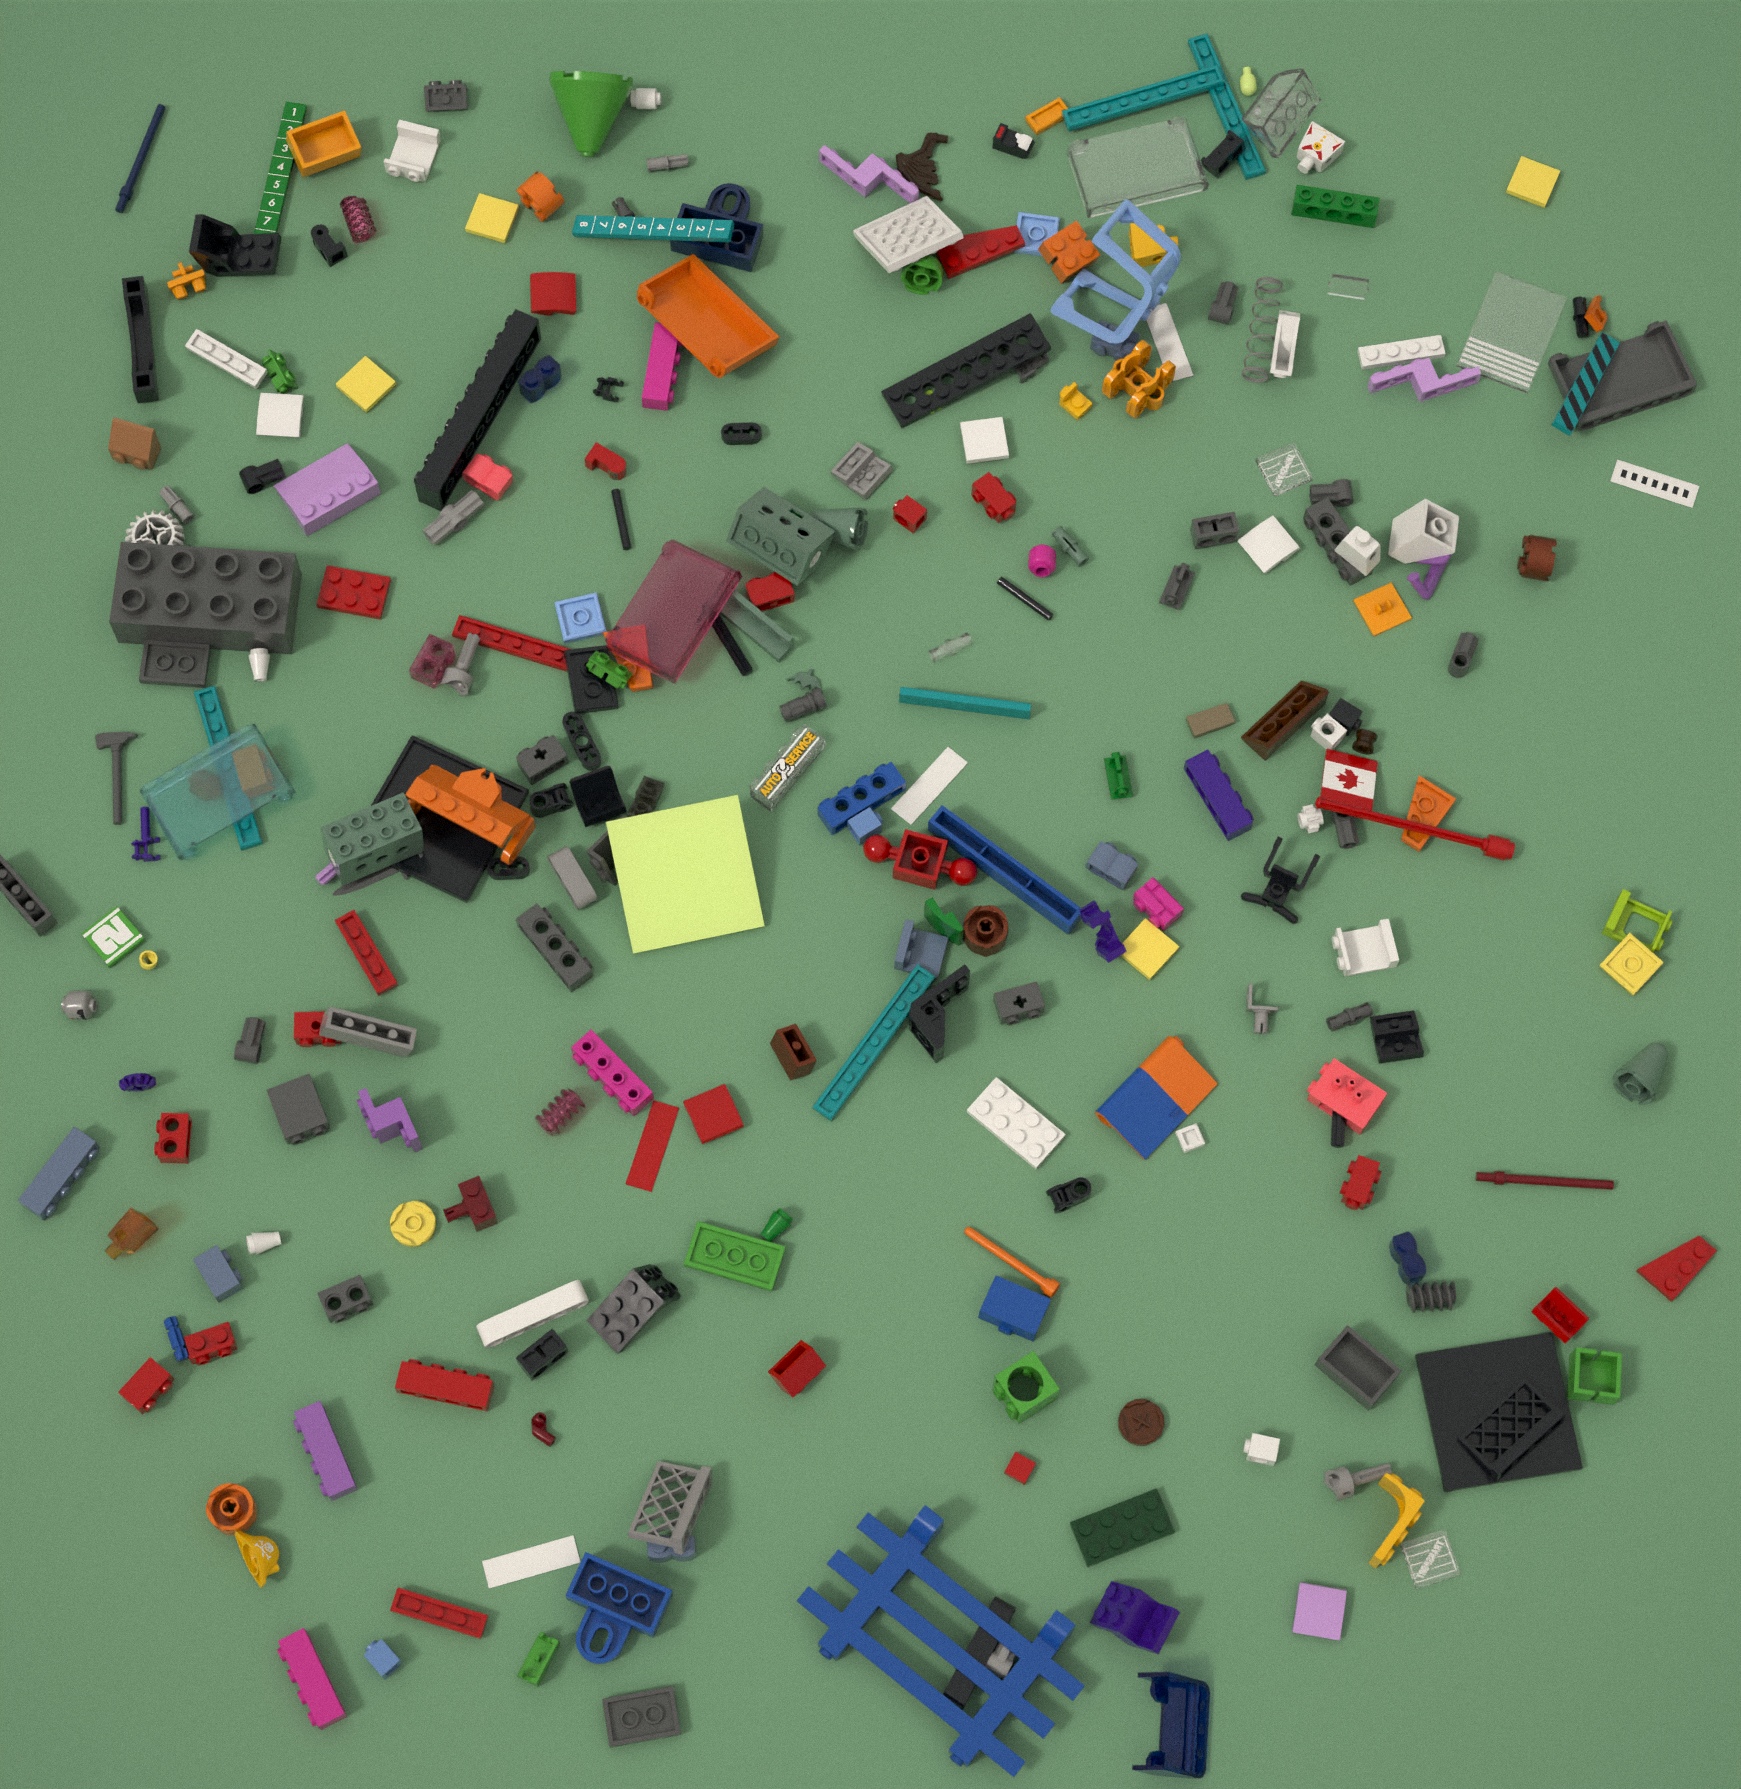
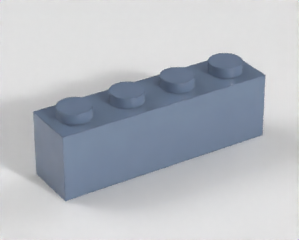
(59, 1173)

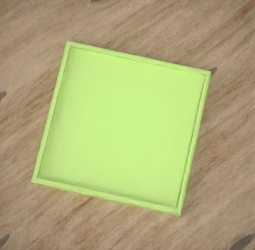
(685, 874)

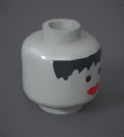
(79, 1005)

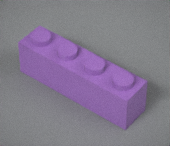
(325, 1450)

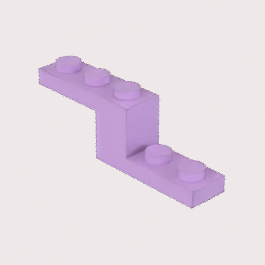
(868, 174)
(1424, 379)

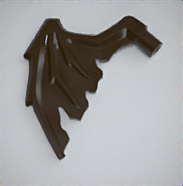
(919, 169)

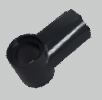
(256, 478)

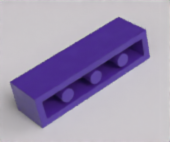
(1218, 794)

